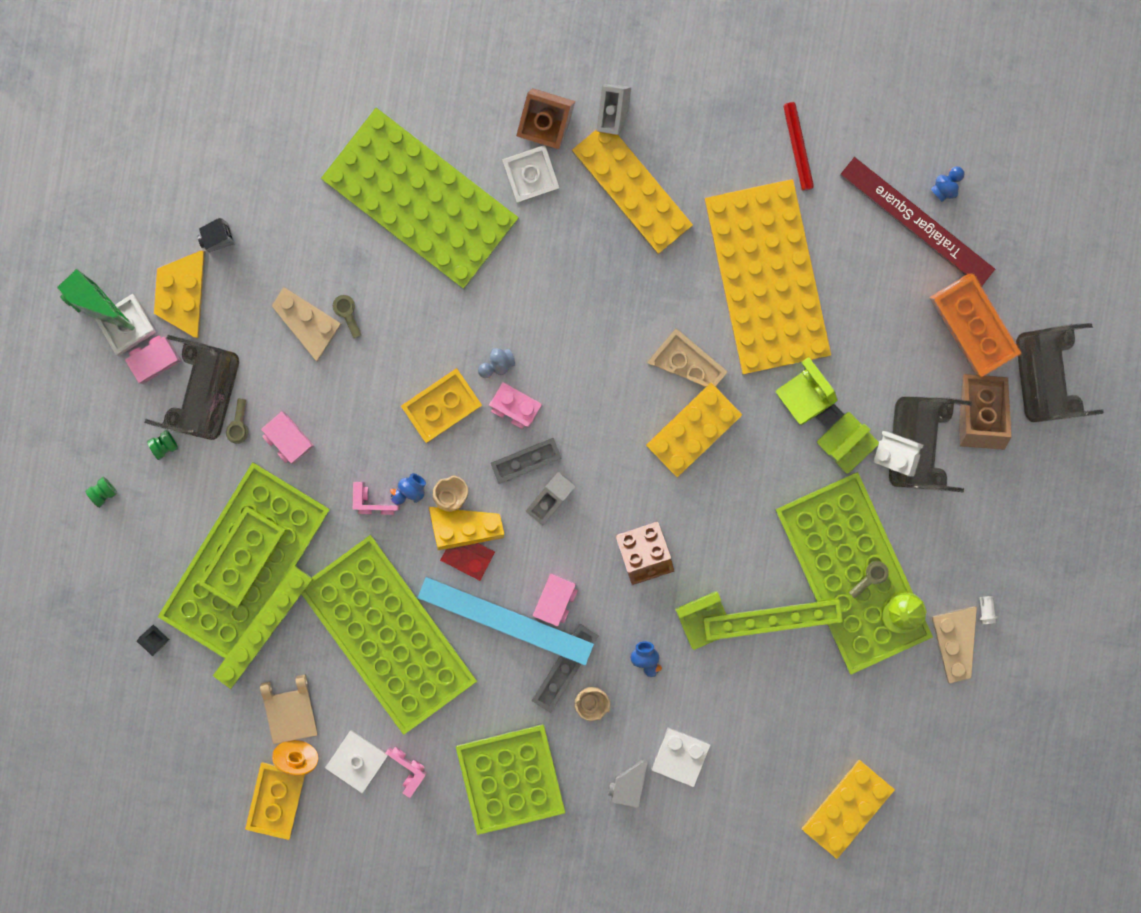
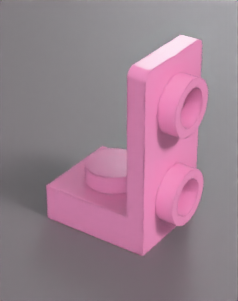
(360, 494)
(411, 782)

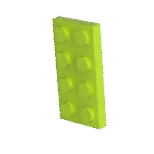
(242, 557)

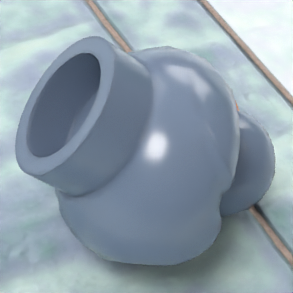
(500, 361)

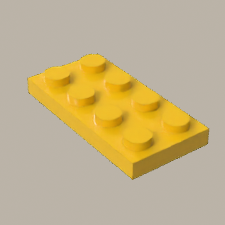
(694, 429)
(848, 809)

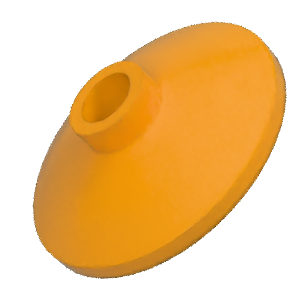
(295, 758)

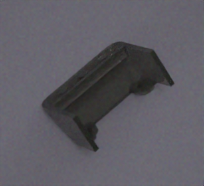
(1044, 374)
(206, 391)
(918, 421)

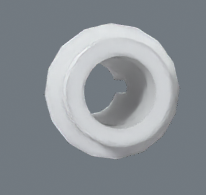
(987, 610)

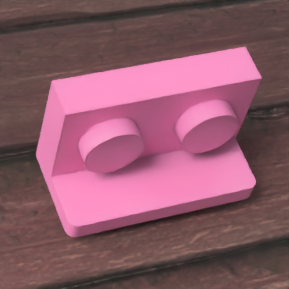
(515, 405)

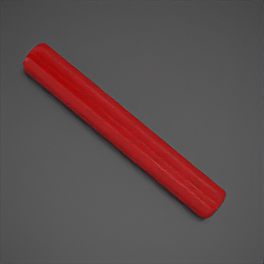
(798, 146)

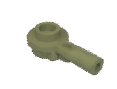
(344, 307)
(237, 431)
(875, 573)

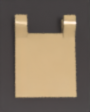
(290, 712)

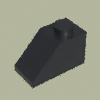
(215, 235)

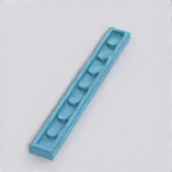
(506, 621)

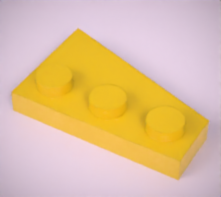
(464, 527)

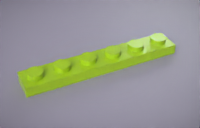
(772, 619)
(262, 627)

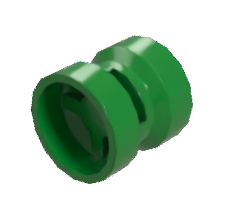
(162, 444)
(101, 492)

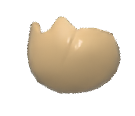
(450, 493)
(592, 704)

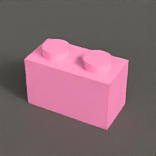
(153, 359)
(287, 438)
(555, 599)

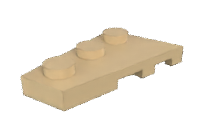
(307, 322)
(687, 360)
(956, 642)

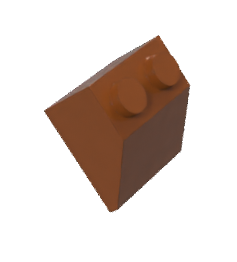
(545, 118)

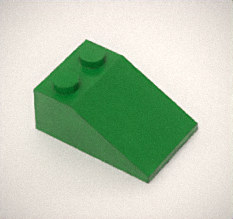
(88, 297)

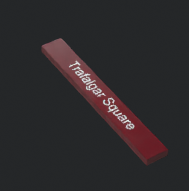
(916, 221)

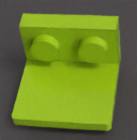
(807, 393)
(692, 616)

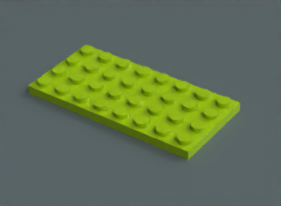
(419, 198)
(834, 541)
(206, 615)
(387, 634)

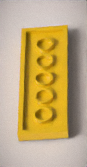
(632, 189)

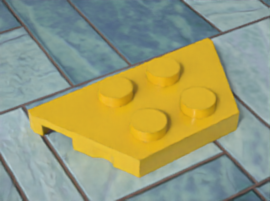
(180, 292)

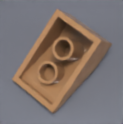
(988, 419)

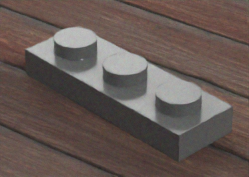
(525, 460)

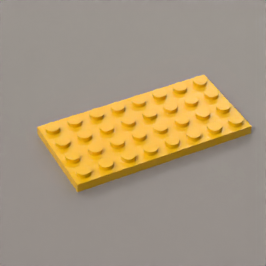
(767, 276)

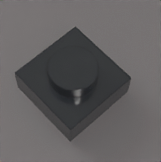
(829, 416)
(152, 640)

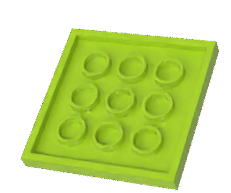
(510, 779)

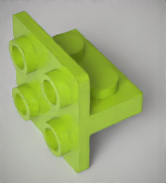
(848, 442)

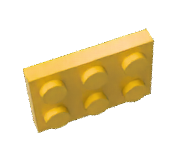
(441, 405)
(274, 802)

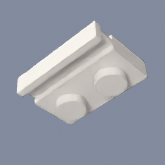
(898, 453)

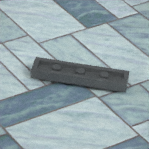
(561, 674)

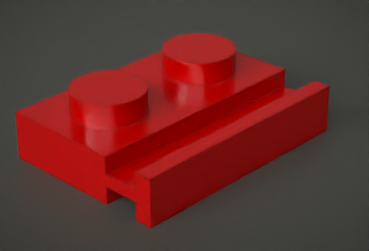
(469, 559)

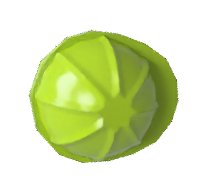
(904, 613)

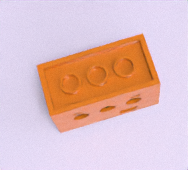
(975, 325)

